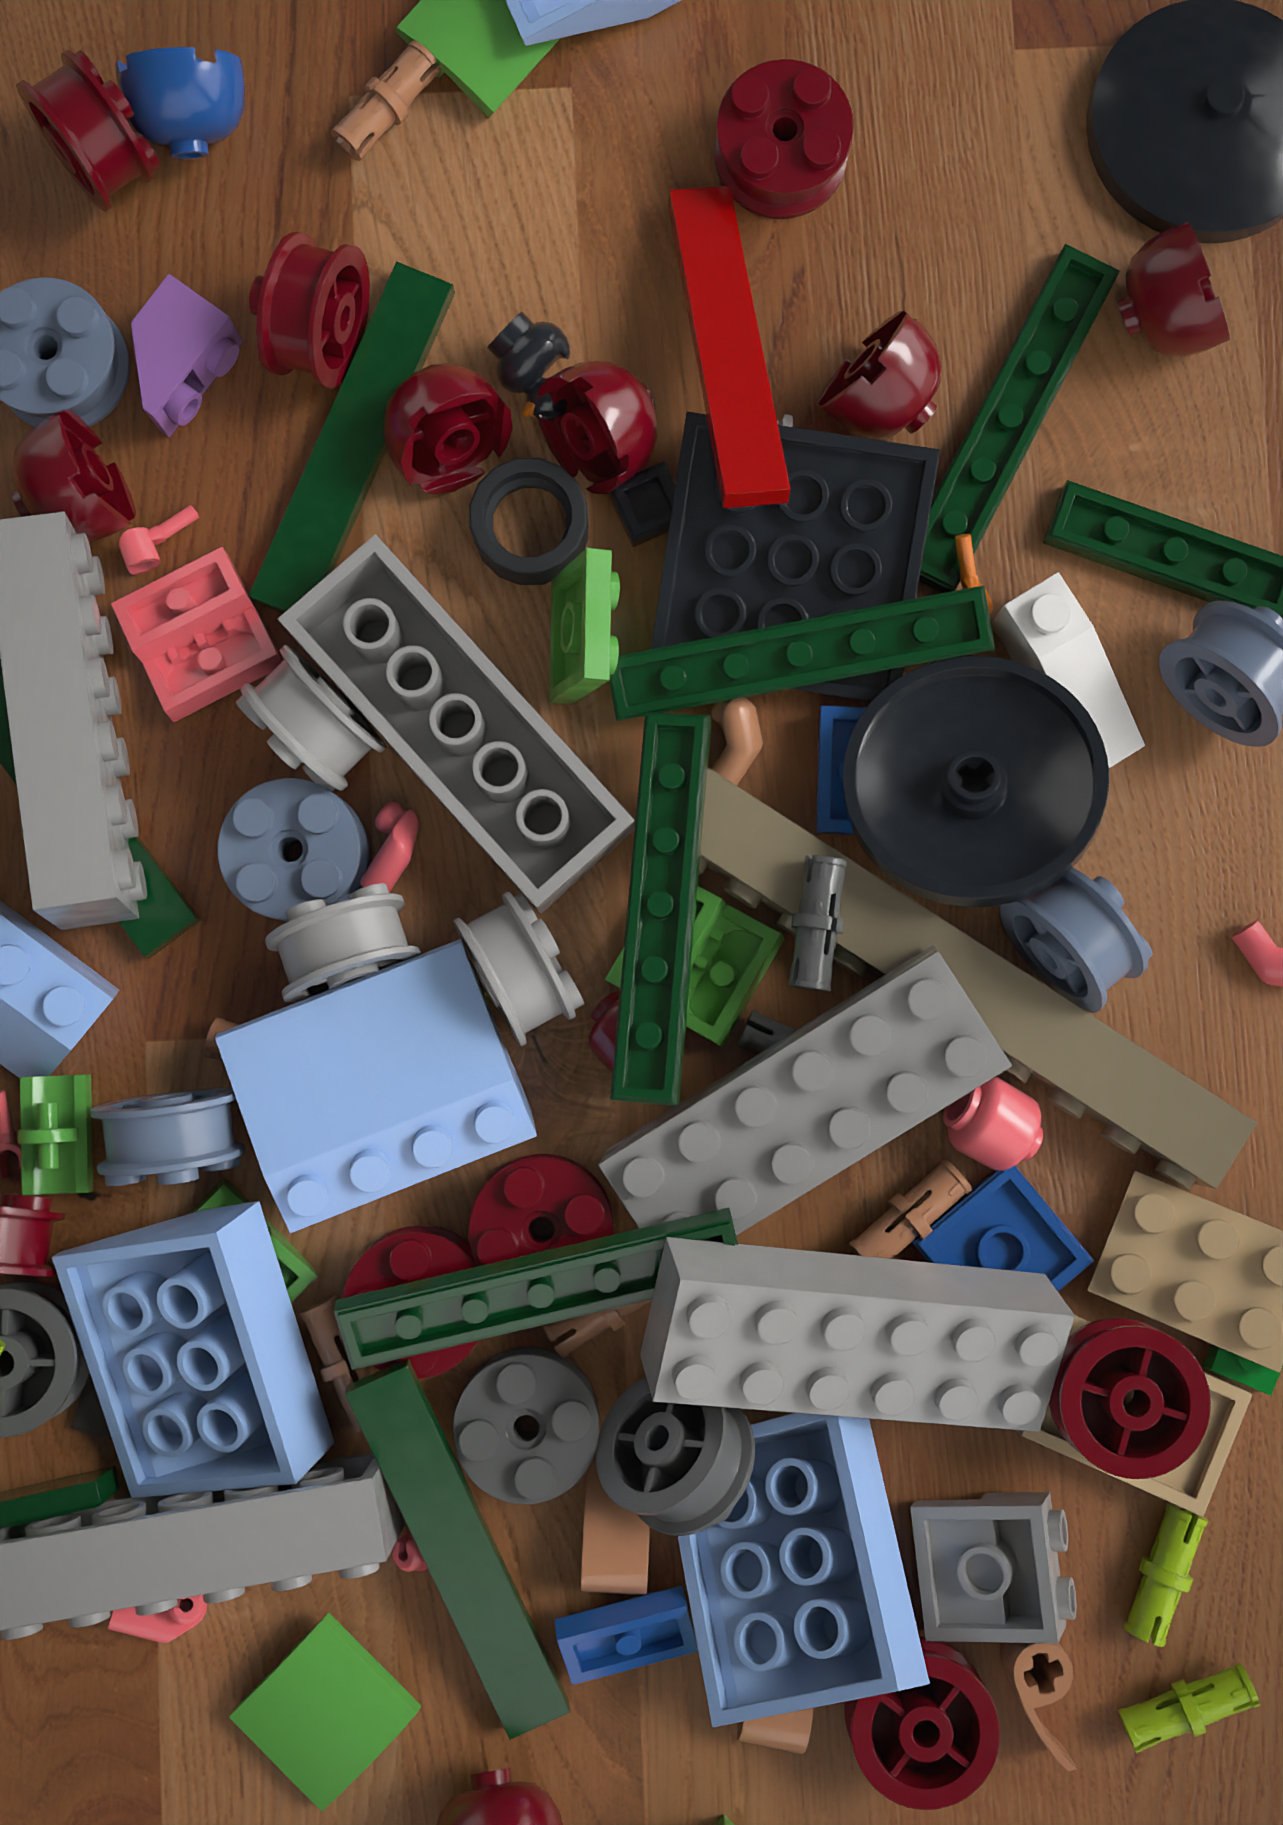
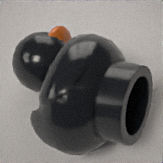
(524, 357)

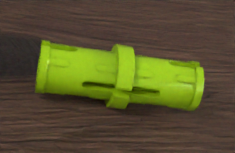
(1165, 1574)
(1189, 1707)

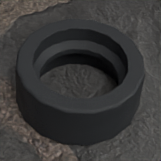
(512, 477)

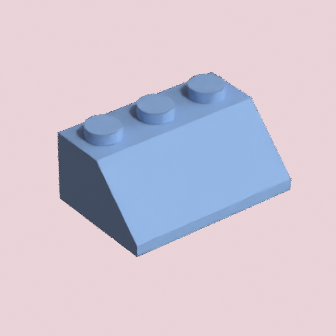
(44, 998)

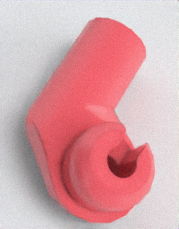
(397, 850)
(161, 1626)

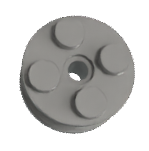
(309, 721)
(340, 941)
(519, 966)

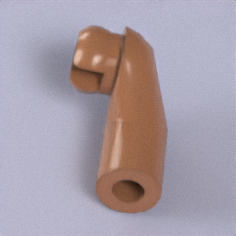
(742, 735)

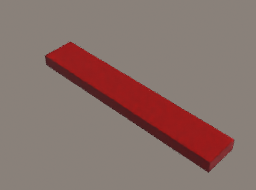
(728, 349)

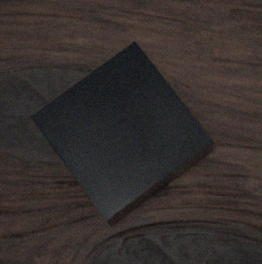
(645, 503)

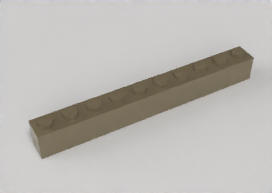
(1038, 1030)

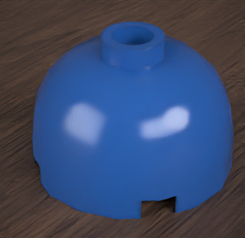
(183, 98)

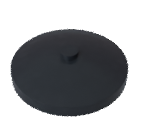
(1194, 119)
(975, 781)

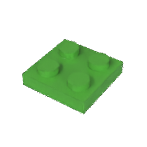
(580, 625)

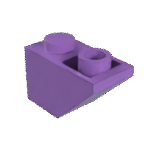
(179, 352)

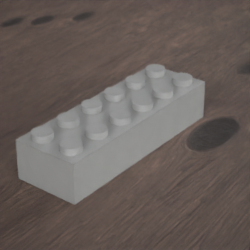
(458, 723)
(64, 726)
(811, 1102)
(853, 1336)
(194, 1545)

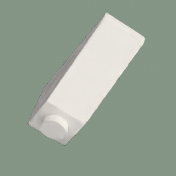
(1057, 638)

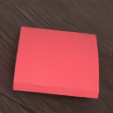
(197, 634)

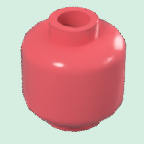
(995, 1125)

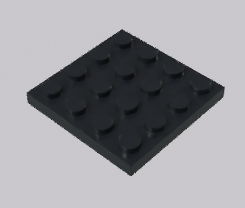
(836, 547)

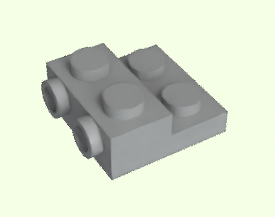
(993, 1568)

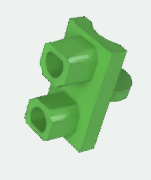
(56, 1134)

